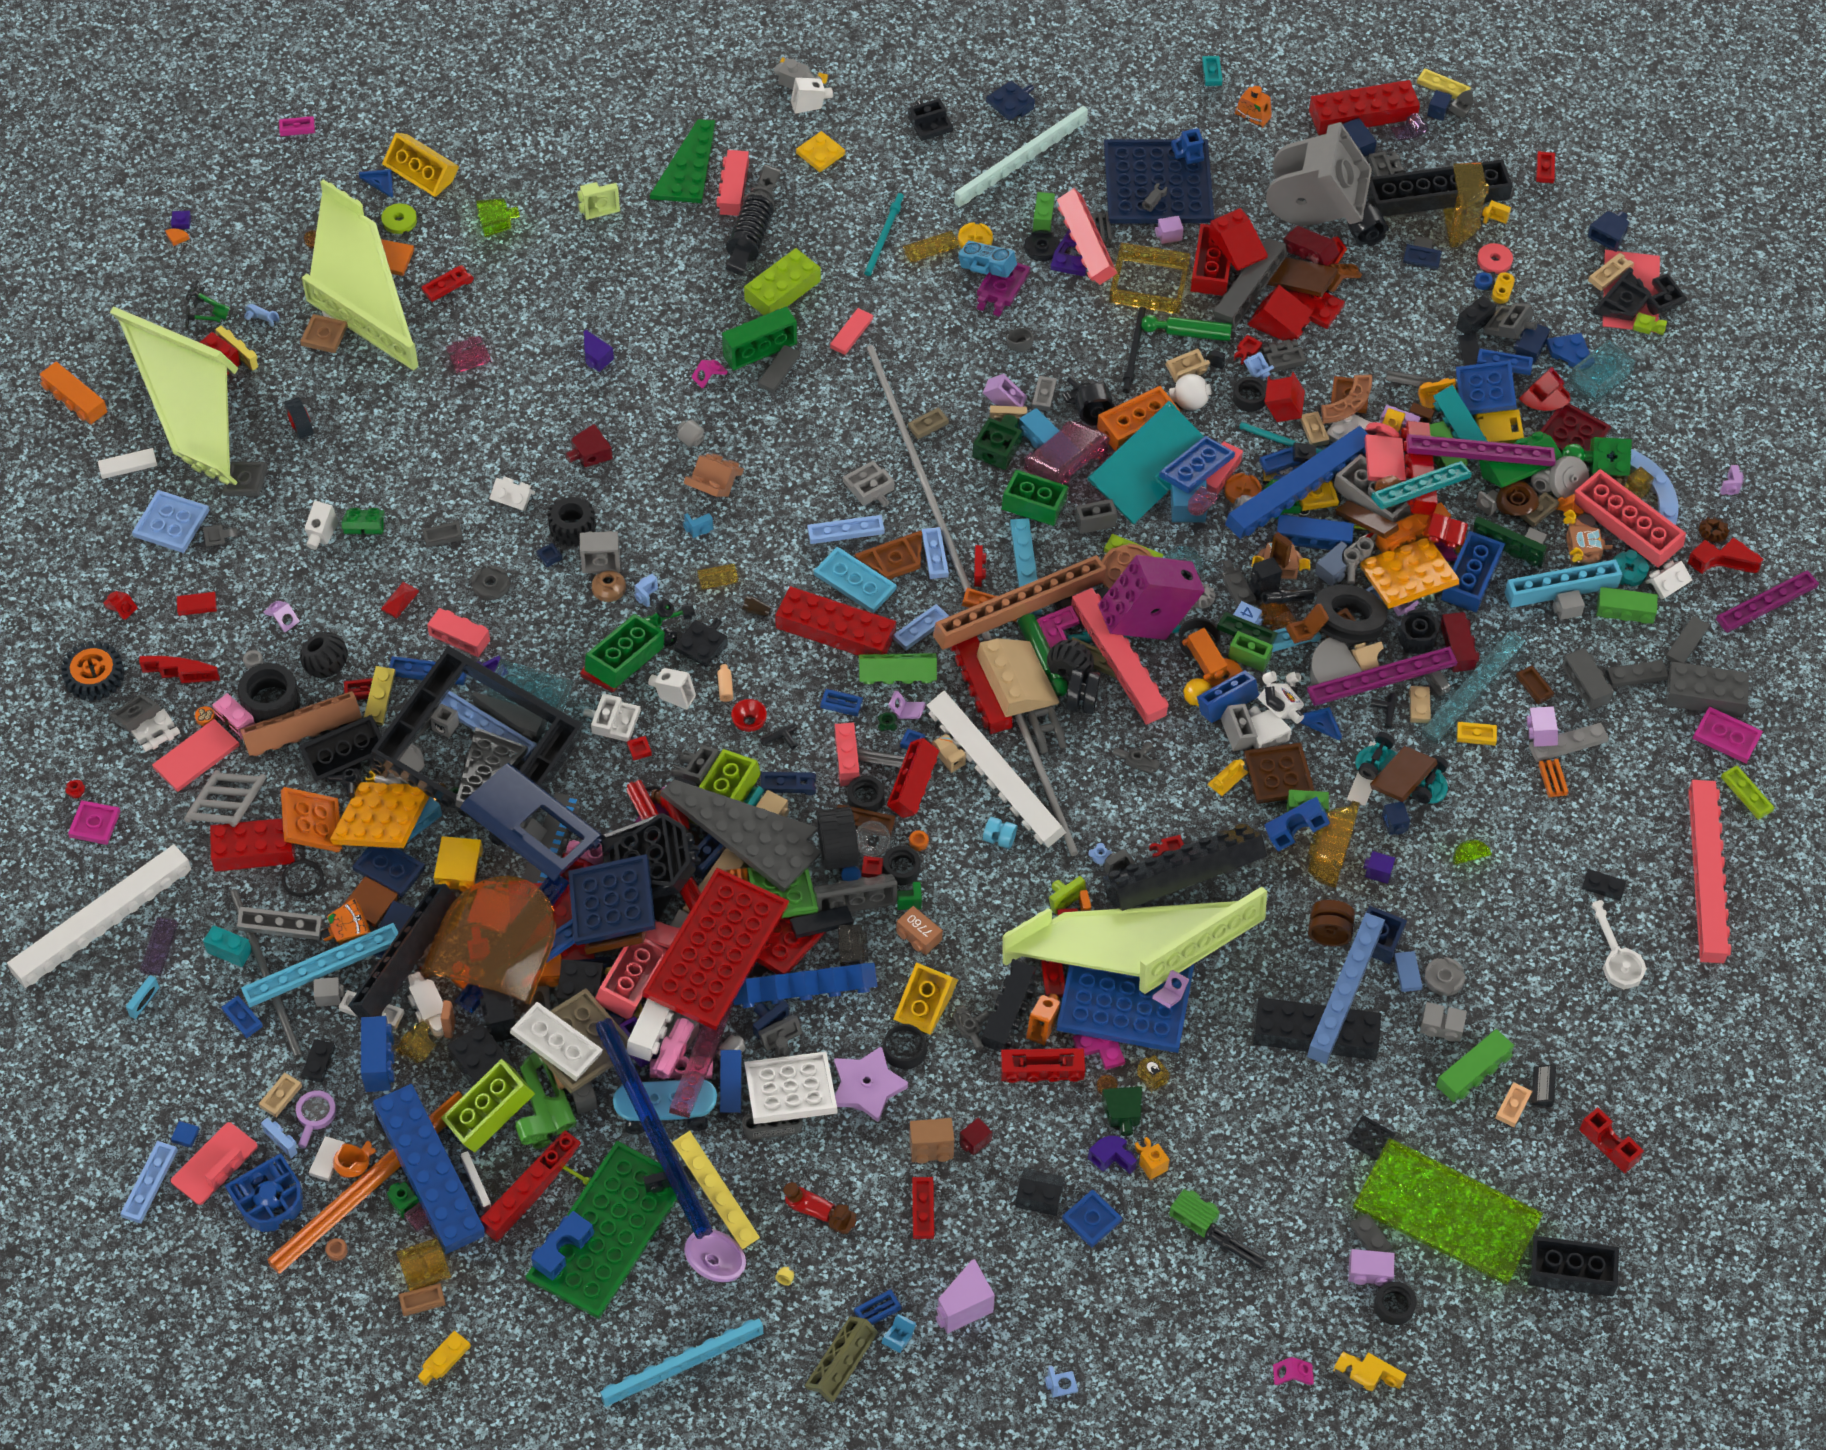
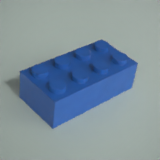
(1475, 571)

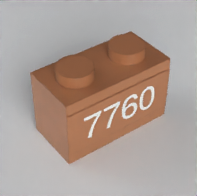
(919, 930)

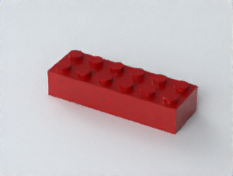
(1370, 104)
(834, 623)

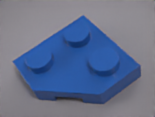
(1568, 348)

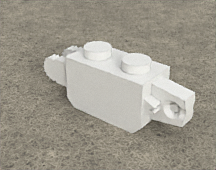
(427, 1002)

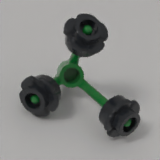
(664, 611)

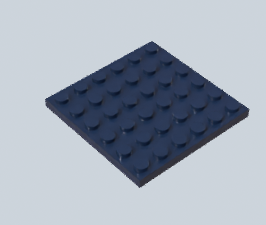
(1140, 164)

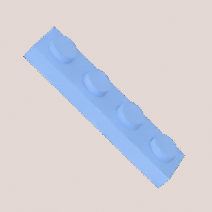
(845, 529)
(148, 1182)

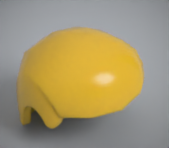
(1195, 688)

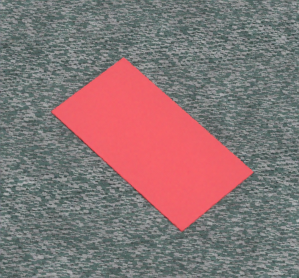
(1646, 268)

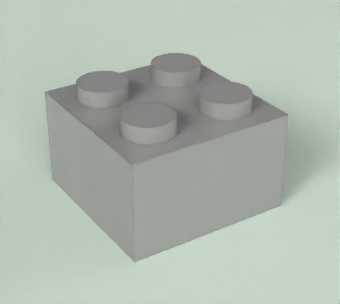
(599, 551)

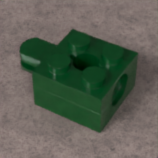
(998, 441)

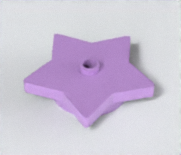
(867, 1083)

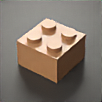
(931, 1140)

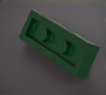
(1231, 624)

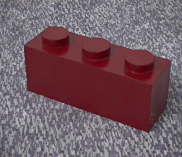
(1311, 246)
(1457, 635)

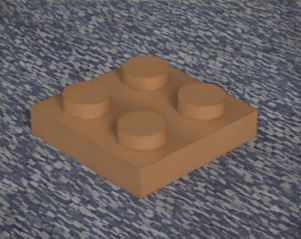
(324, 333)

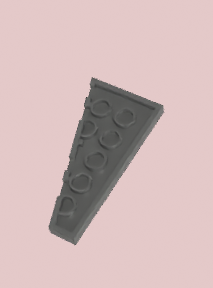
(485, 758)

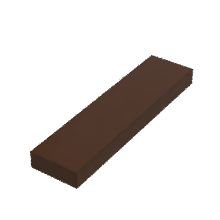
(1367, 519)

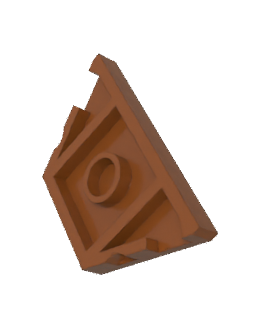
(894, 557)

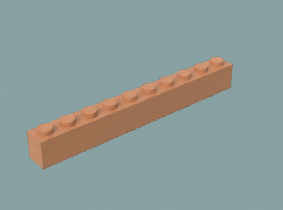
(1019, 602)

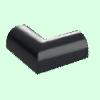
(1668, 295)

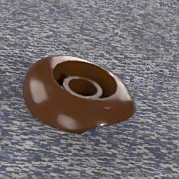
(1517, 499)

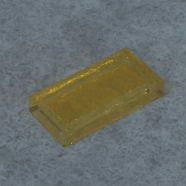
(717, 576)

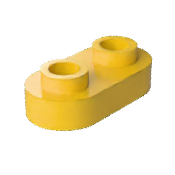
(1503, 288)

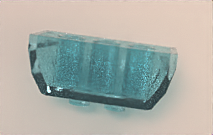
(543, 685)

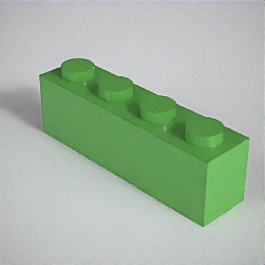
(897, 668)
(1475, 1065)

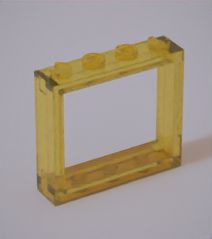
(1150, 256)

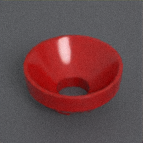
(749, 708)

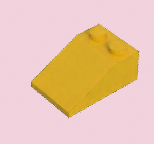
(925, 998)

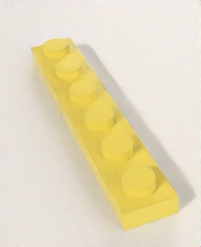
(715, 1190)

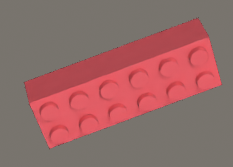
(1629, 518)

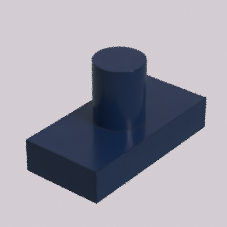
(768, 1016)

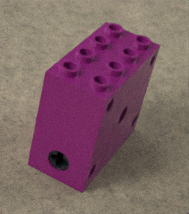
(1151, 597)

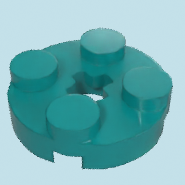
(1637, 563)

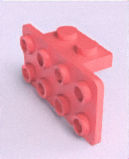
(214, 1163)

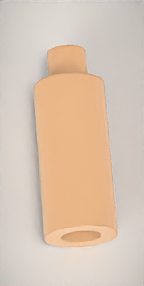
(725, 683)

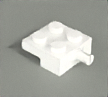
(613, 718)

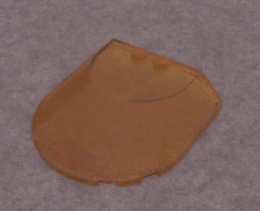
(495, 937)

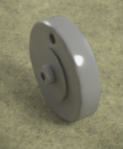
(1567, 476)

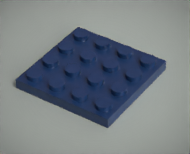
(611, 900)

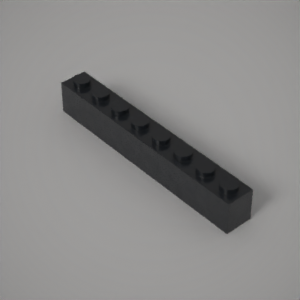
(403, 953)

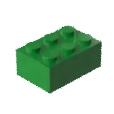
(1034, 497)

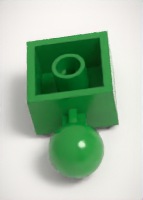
(1597, 456)

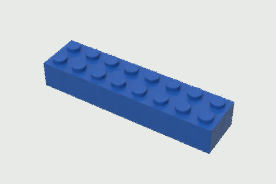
(428, 1169)

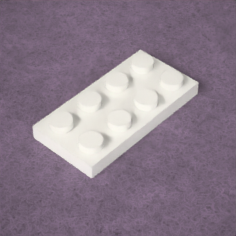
(556, 1041)

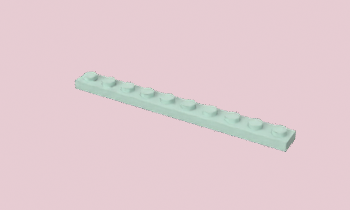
(1021, 156)

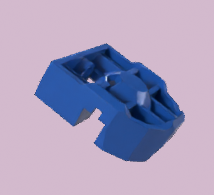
(265, 1194)

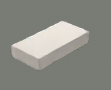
(323, 1163)

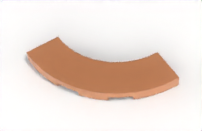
(1351, 404)

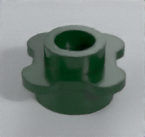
(887, 717)

